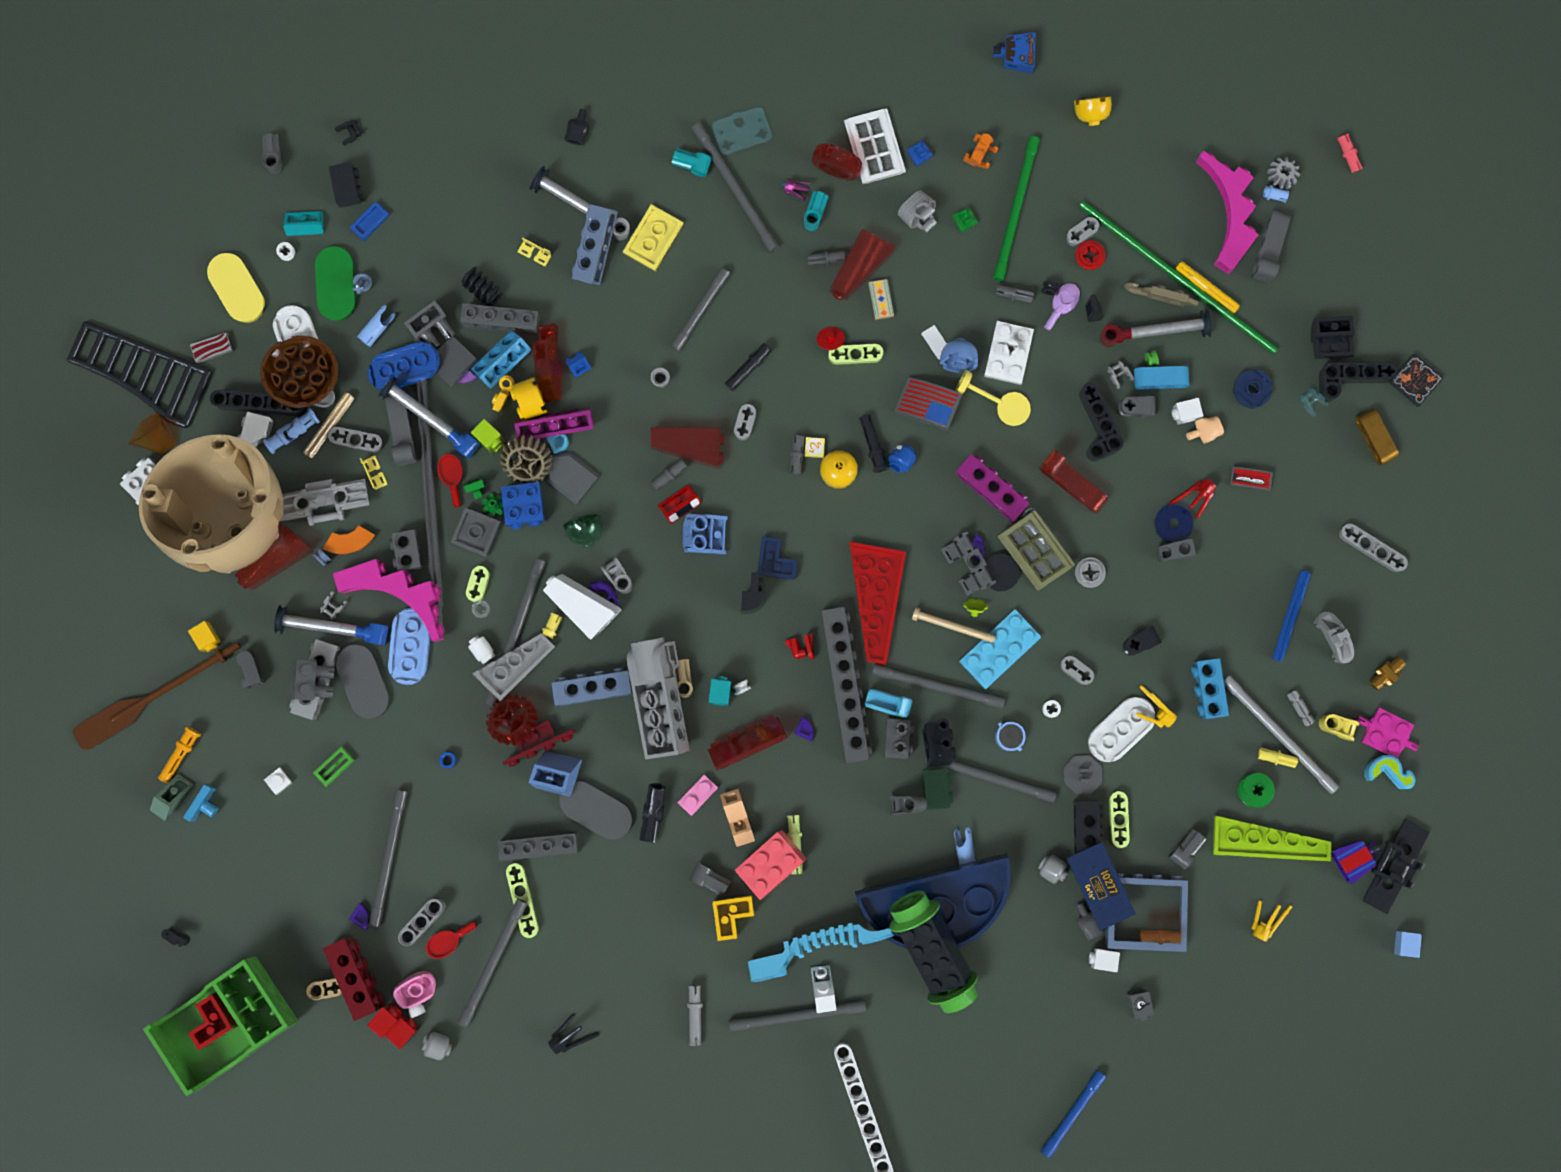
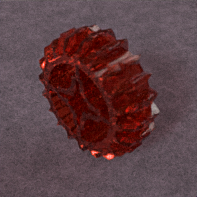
(836, 161)
(502, 715)

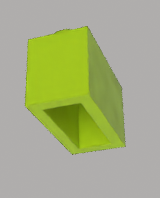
(488, 437)

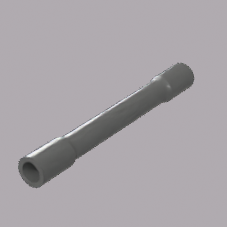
(683, 335)

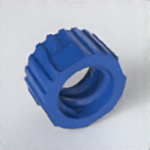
(453, 763)

